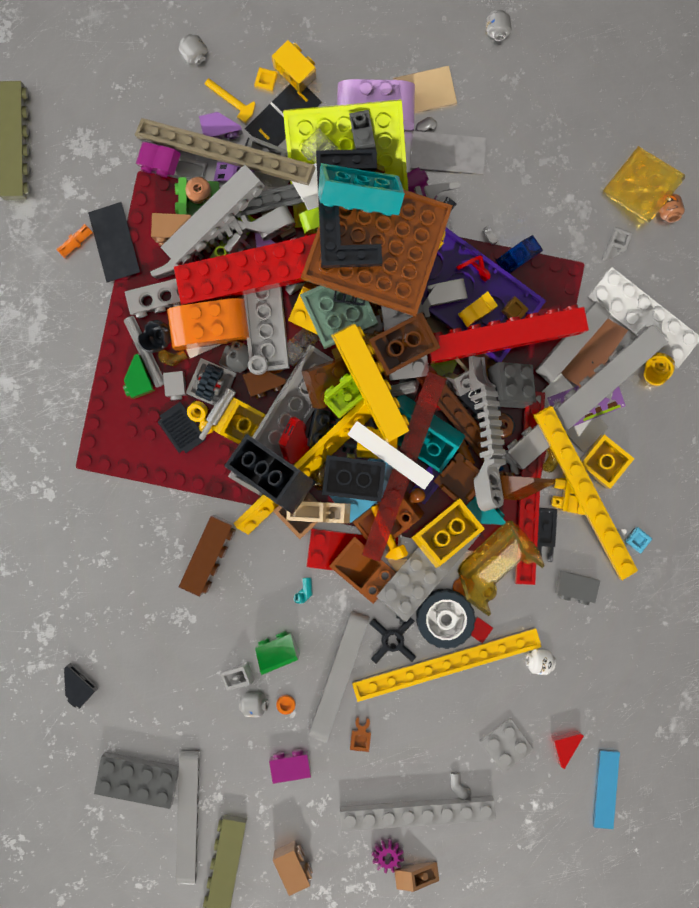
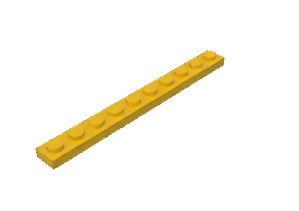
(307, 464)
(585, 492)
(446, 664)

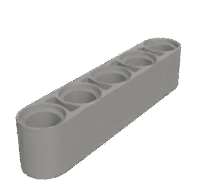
(570, 346)

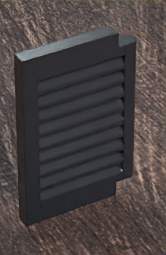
(180, 428)

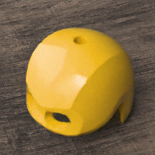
(655, 372)

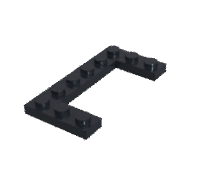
(332, 252)

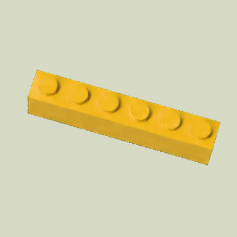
(370, 382)

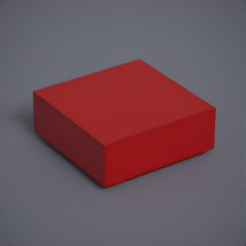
(481, 630)

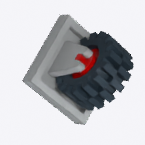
(210, 381)

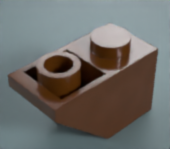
(260, 384)

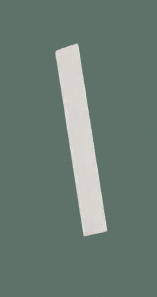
(390, 455)

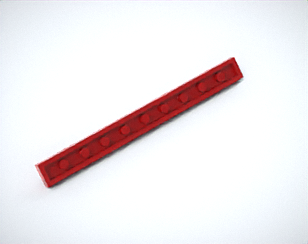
(529, 507)

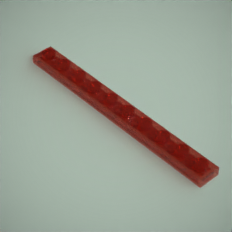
(398, 482)

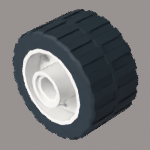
(449, 633)

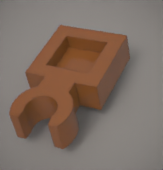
(360, 738)

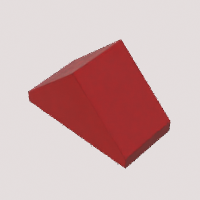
(565, 746)

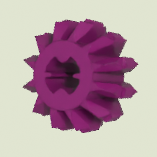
(394, 860)

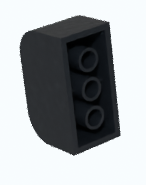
(270, 474)

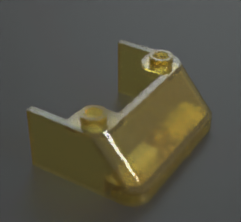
(493, 561)

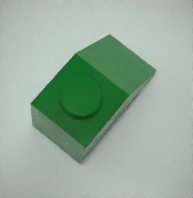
(137, 379)

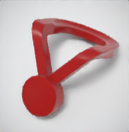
(483, 272)

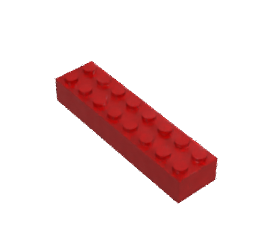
(243, 271)
(511, 334)

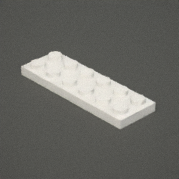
(636, 309)

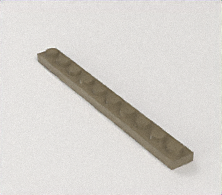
(225, 151)

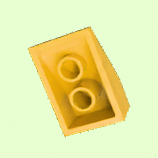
(238, 421)

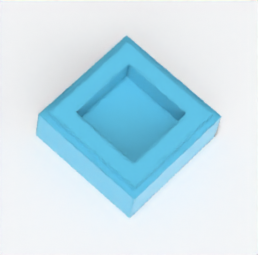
(638, 540)

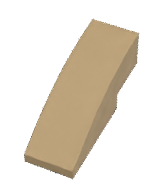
(321, 512)

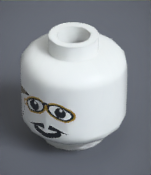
(541, 661)

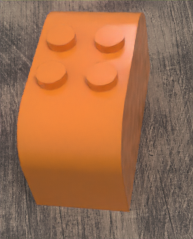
(208, 323)

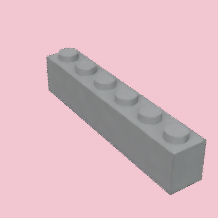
(213, 216)

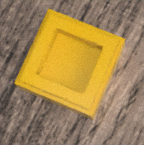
(265, 79)

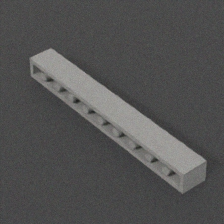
(590, 393)

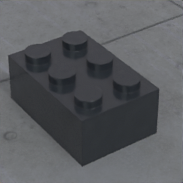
(353, 478)

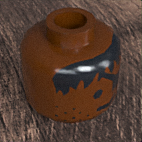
(506, 418)

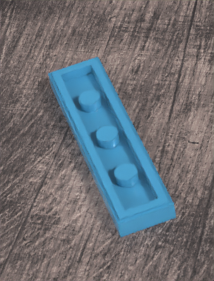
(606, 789)

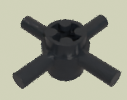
(386, 633)

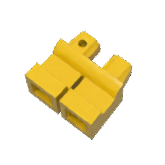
(566, 502)

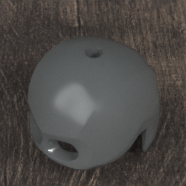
(235, 358)

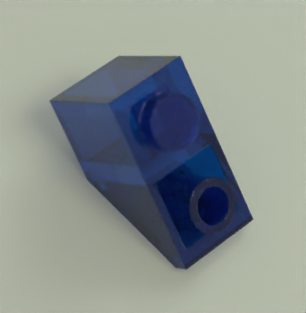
(519, 254)

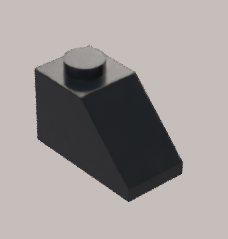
(77, 687)

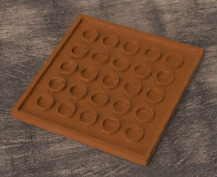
(408, 253)

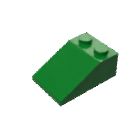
(276, 652)

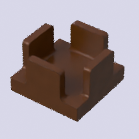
(458, 478)

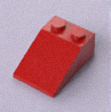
(327, 545)

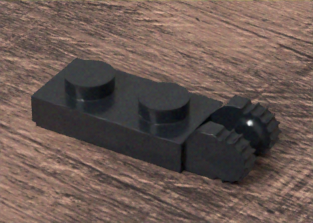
(547, 531)

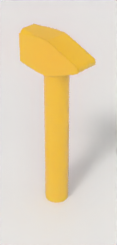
(246, 111)
(396, 552)

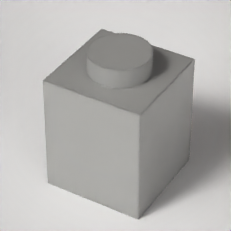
(175, 385)

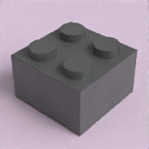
(513, 383)

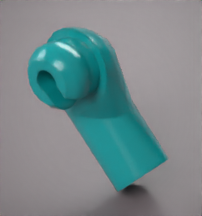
(305, 593)

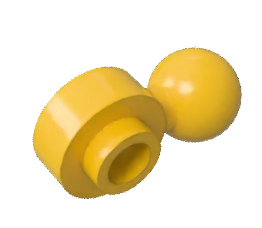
(198, 416)

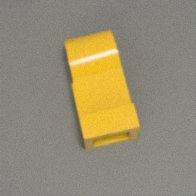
(478, 309)

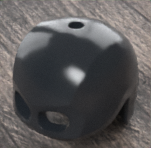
(155, 337)

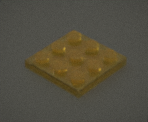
(644, 184)

